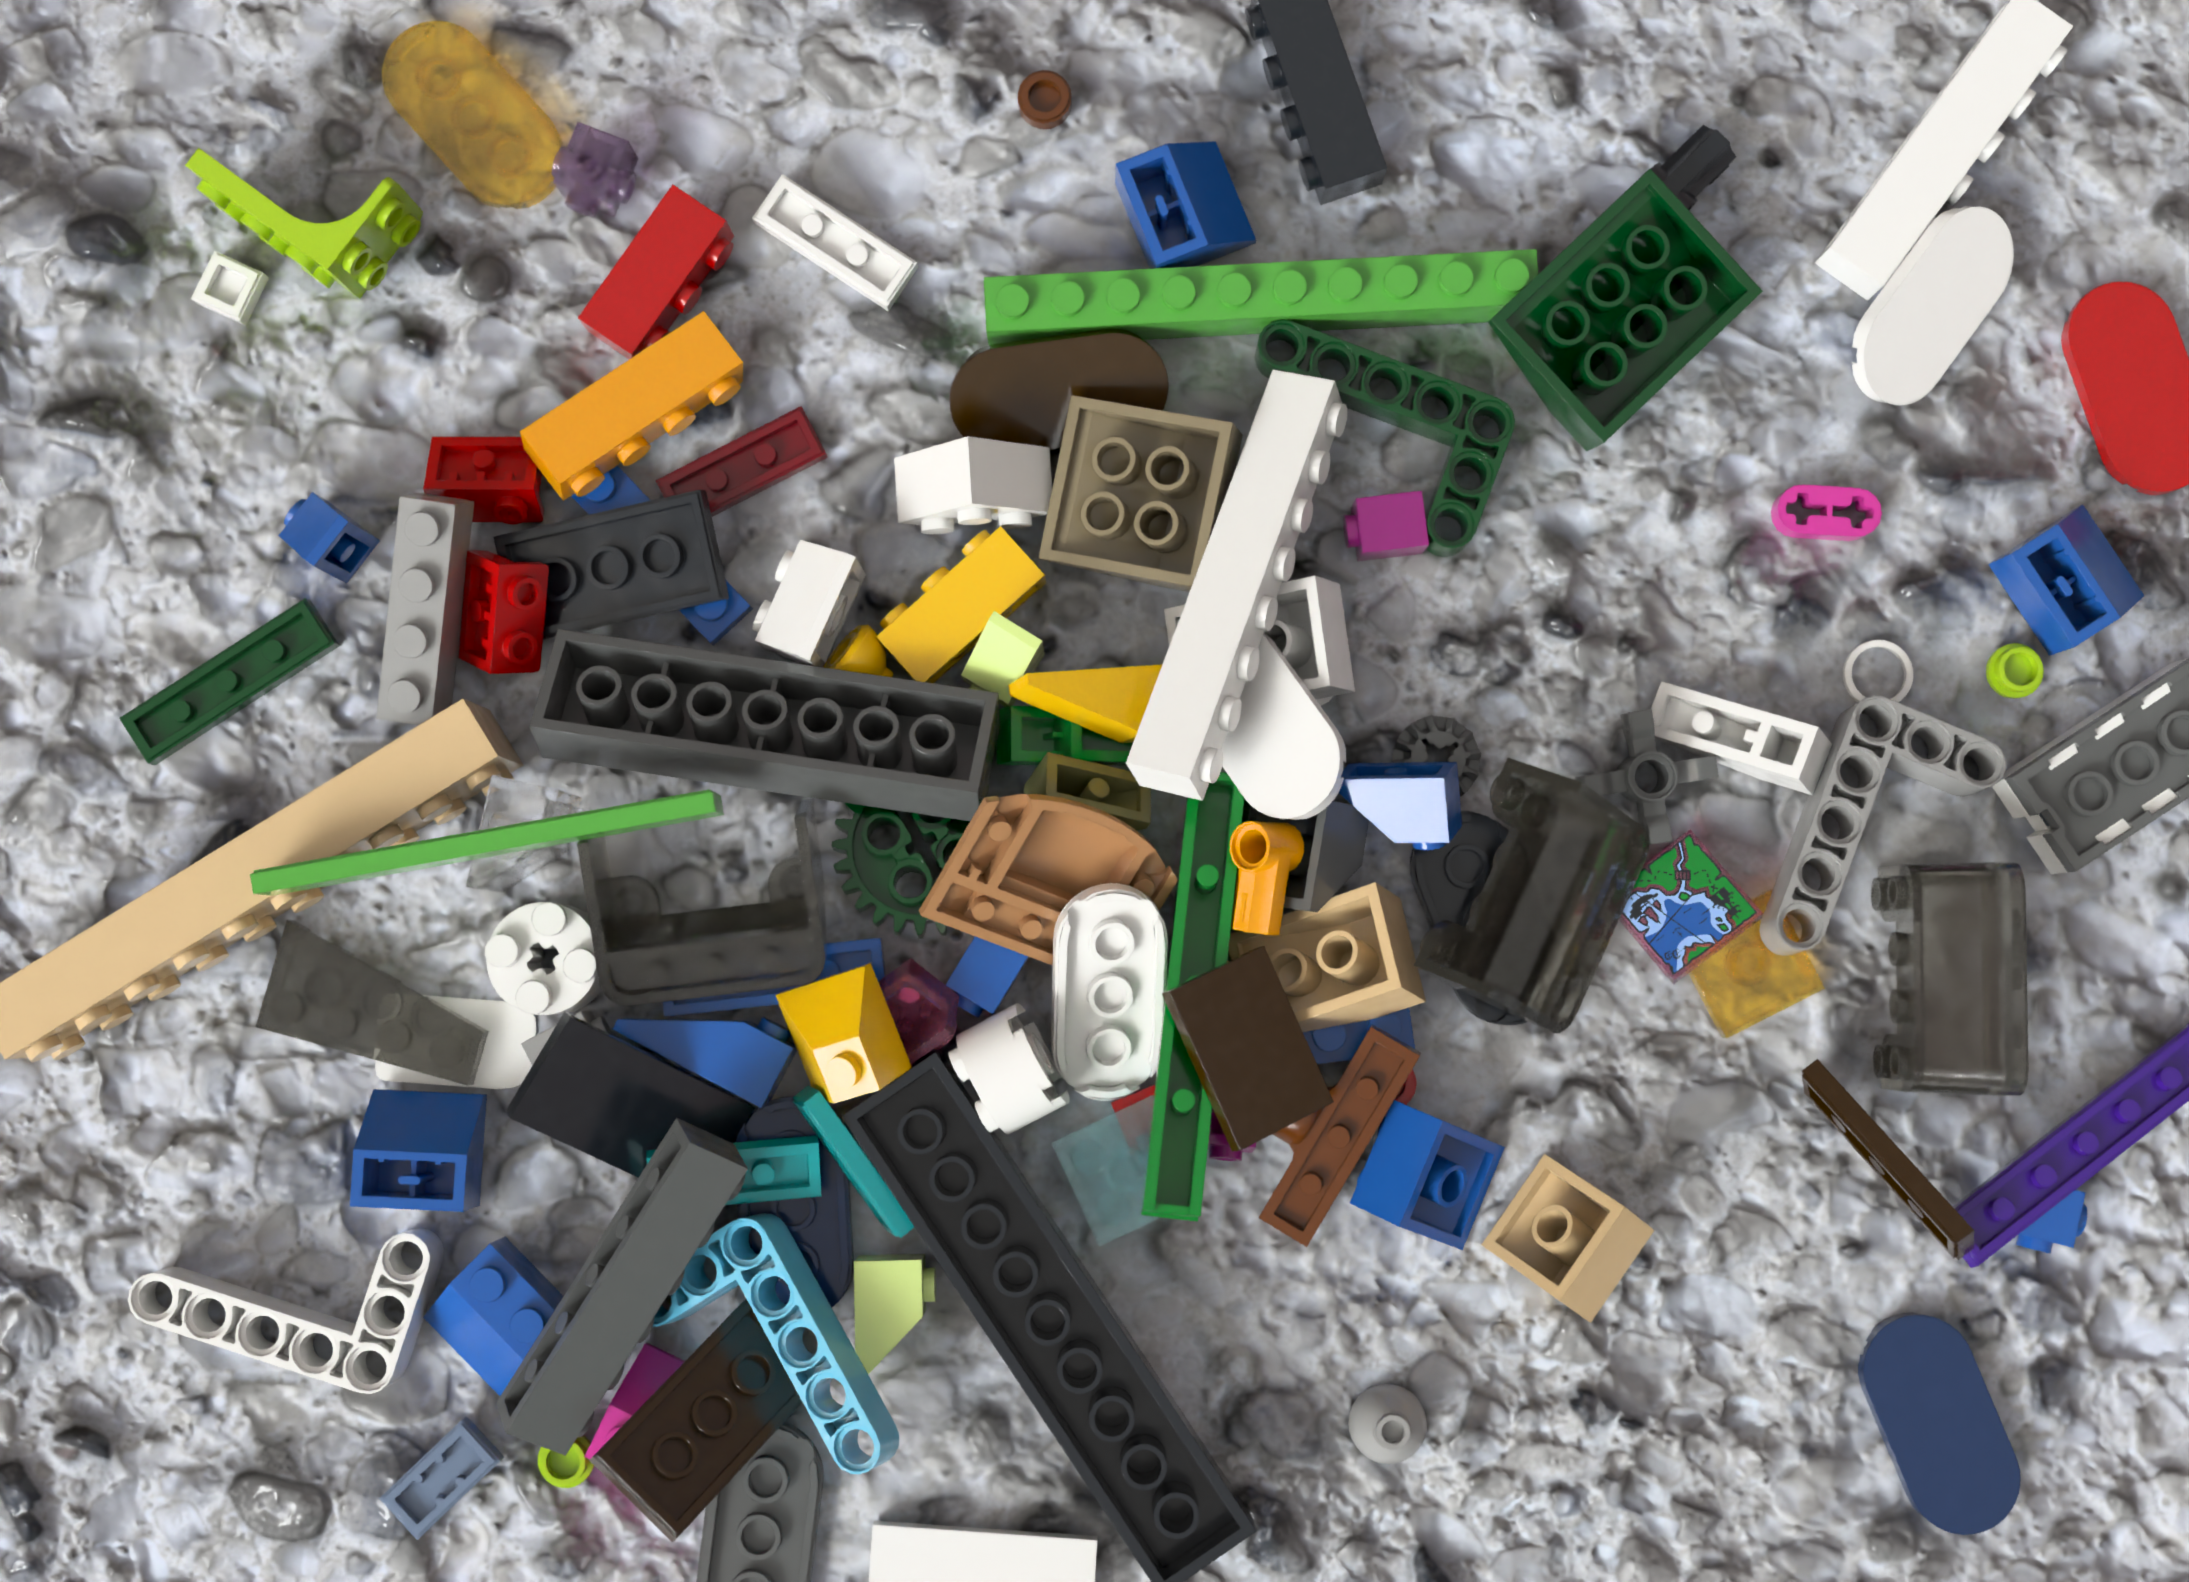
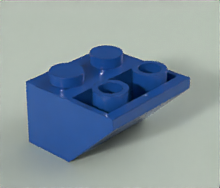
(1183, 205)
(2067, 581)
(420, 1151)

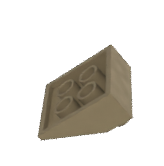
(1138, 491)

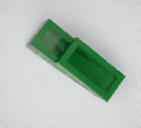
(1031, 732)

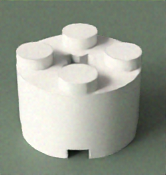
(517, 952)
(1008, 1070)

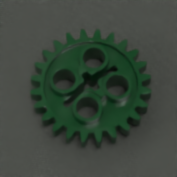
(878, 870)

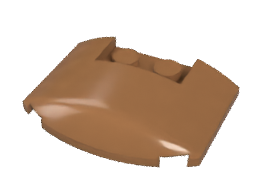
(1029, 860)

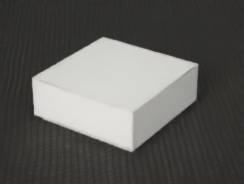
(230, 288)

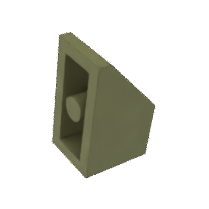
(1094, 785)

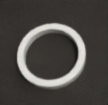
(1896, 650)

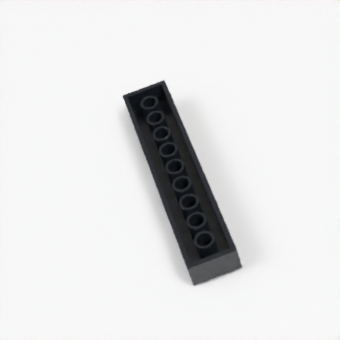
(1050, 1322)

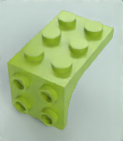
(342, 251)

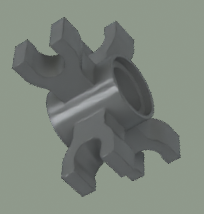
(1641, 746)

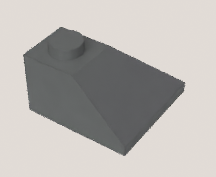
(1331, 854)

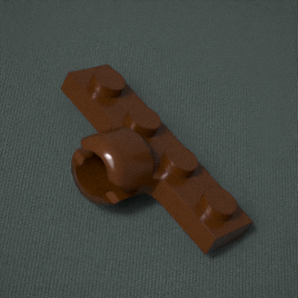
(1335, 1137)

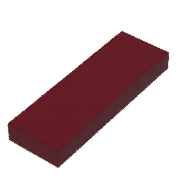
(749, 462)

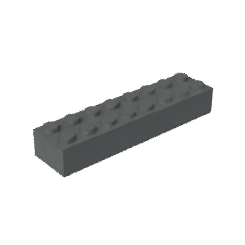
(767, 725)

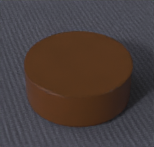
(1044, 99)

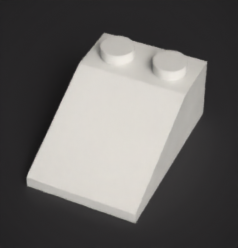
(1308, 633)

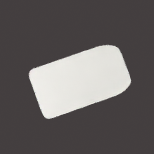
(503, 1057)

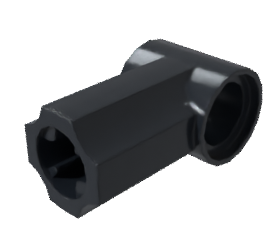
(1696, 165)

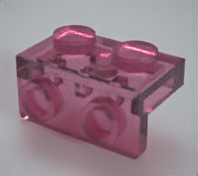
(920, 1008)

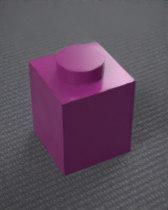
(1387, 526)

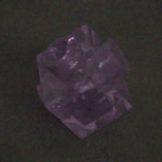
(595, 171)

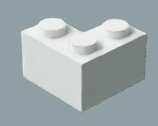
(973, 484)

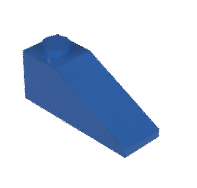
(730, 1053)

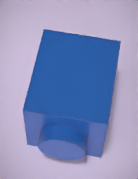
(985, 976)

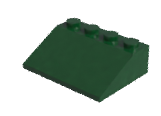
(1622, 310)

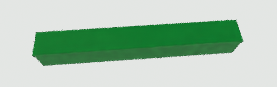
(1197, 945)

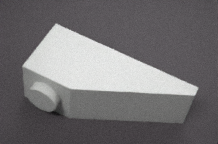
(1741, 737)

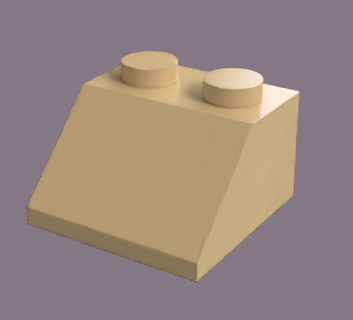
(1568, 1237)

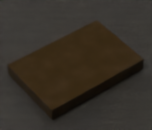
(1247, 1048)

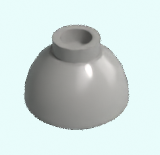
(1387, 1423)

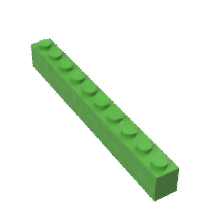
(1251, 296)

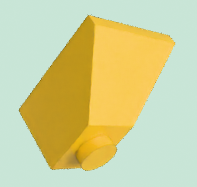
(844, 1034)

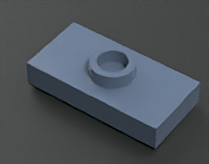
(441, 1478)

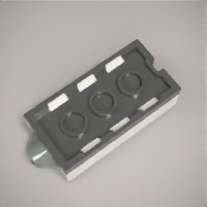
(2106, 773)

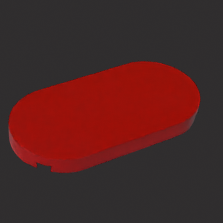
(2132, 384)

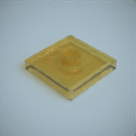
(1752, 983)

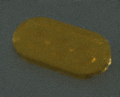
(472, 114)

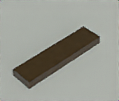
(1888, 1161)

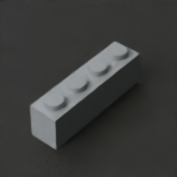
(424, 607)

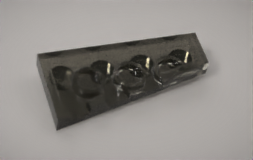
(347, 1005)

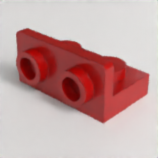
(489, 472)
(503, 613)

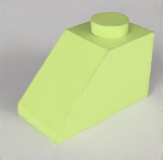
(1002, 657)
(888, 1301)

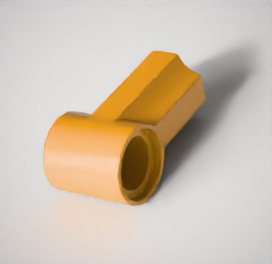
(1264, 858)

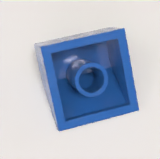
(1426, 1175)
(495, 1311)

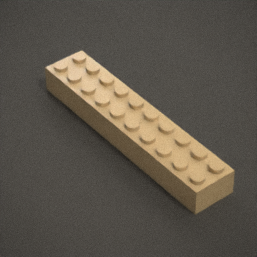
(212, 902)

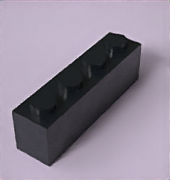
(1319, 96)

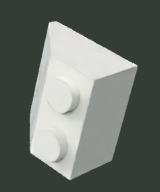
(809, 604)

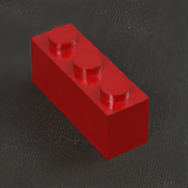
(658, 274)

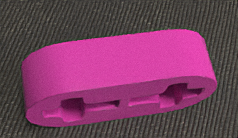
(1826, 500)

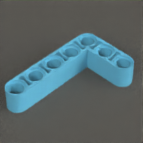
(785, 1327)

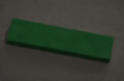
(229, 682)

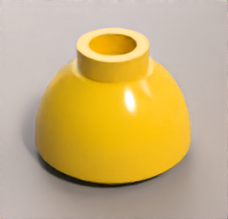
(860, 653)

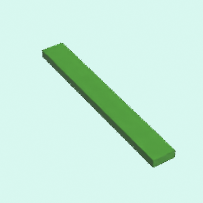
(486, 843)

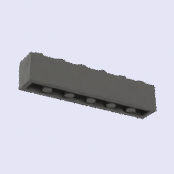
(621, 1287)

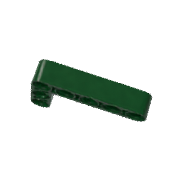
(1406, 412)

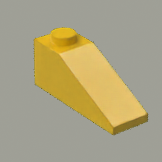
(1097, 699)

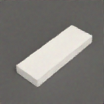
(835, 242)

